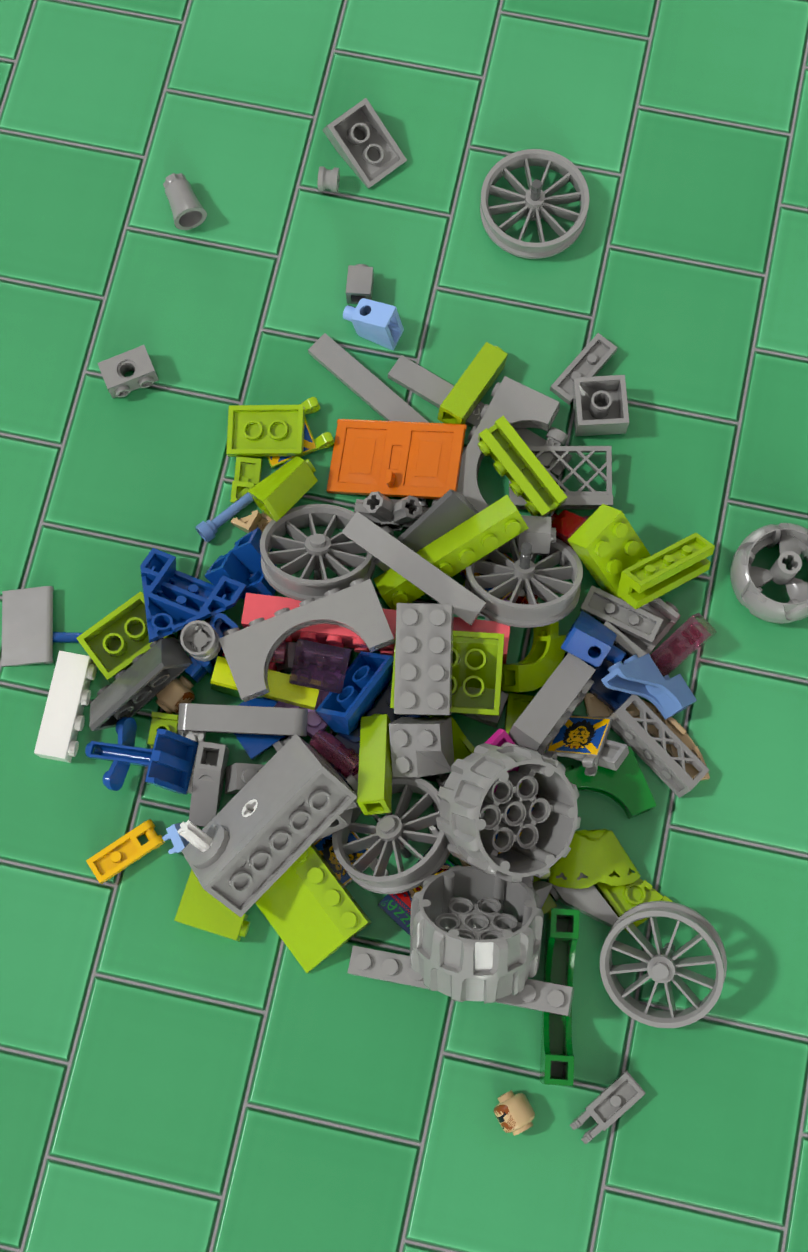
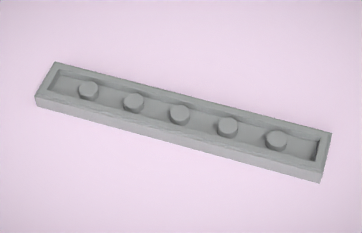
(362, 381)
(413, 567)

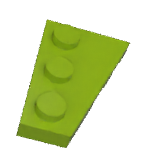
(628, 896)

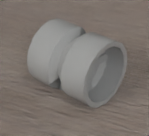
(200, 640)

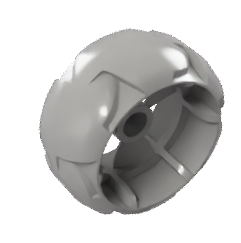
(748, 579)

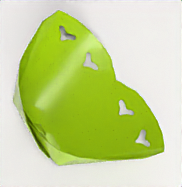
(597, 856)

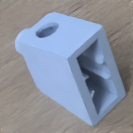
(375, 322)

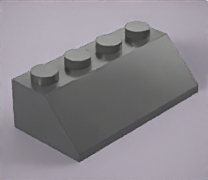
(438, 520)
(138, 683)

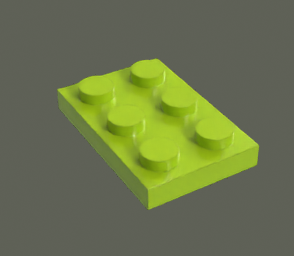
(265, 430)

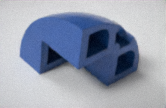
(243, 565)

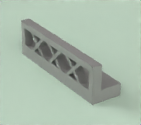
(667, 768)

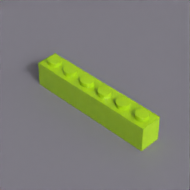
(458, 548)

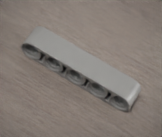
(242, 719)

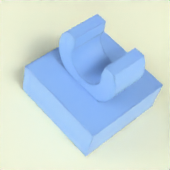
(178, 841)

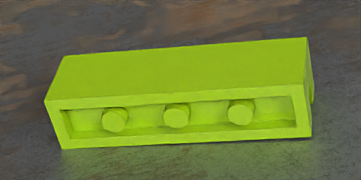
(521, 467)
(665, 570)

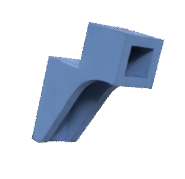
(644, 679)

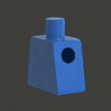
(592, 641)

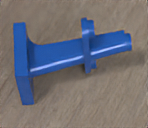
(167, 763)

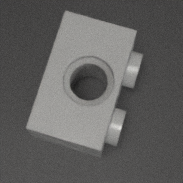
(132, 360)

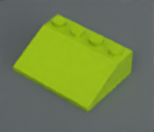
(475, 673)
(312, 910)

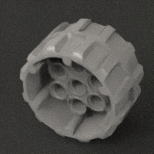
(545, 830)
(475, 934)

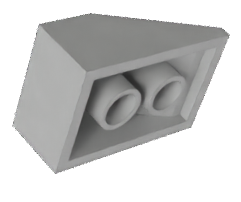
(364, 143)

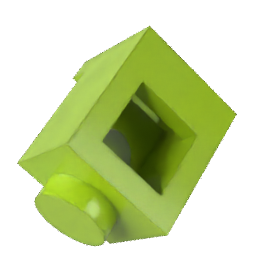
(160, 721)

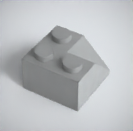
(600, 405)
(421, 746)

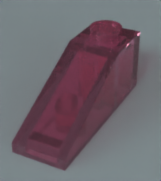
(682, 644)

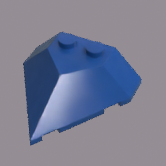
(177, 598)

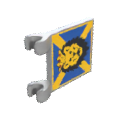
(583, 739)

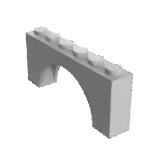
(522, 409)
(251, 648)

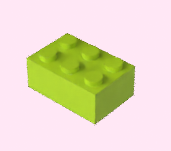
(607, 547)
(118, 638)

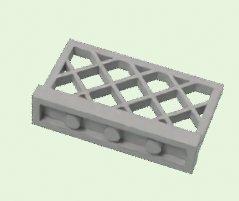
(576, 499)

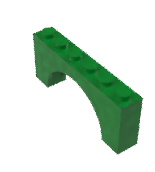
(623, 786)
(556, 1038)

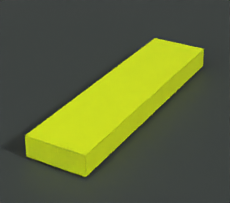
(278, 685)

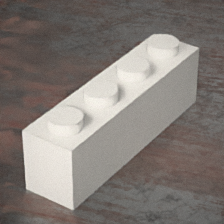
(65, 707)

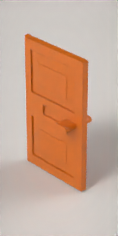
(396, 458)

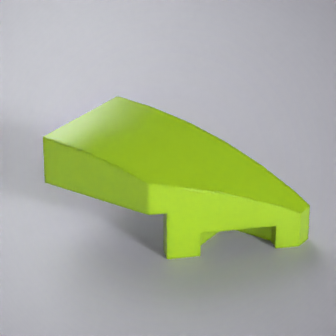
(246, 476)

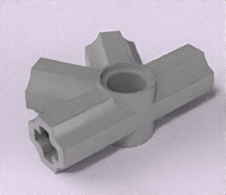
(390, 512)

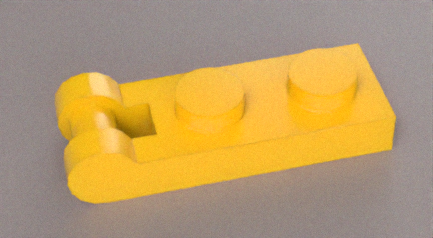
(124, 851)

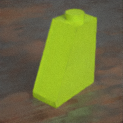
(284, 487)
(208, 914)

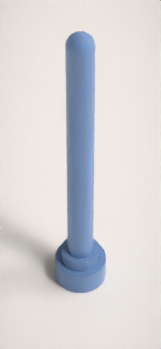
(209, 528)

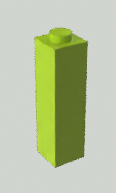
(473, 385)
(375, 765)

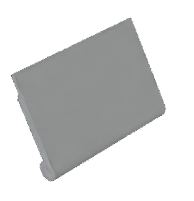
(27, 626)

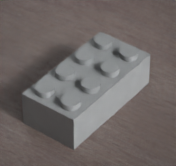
(423, 659)
(553, 704)

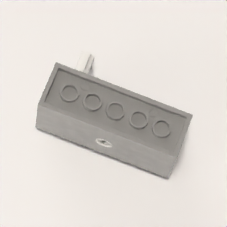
(266, 825)

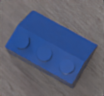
(362, 685)

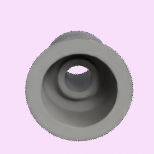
(183, 202)

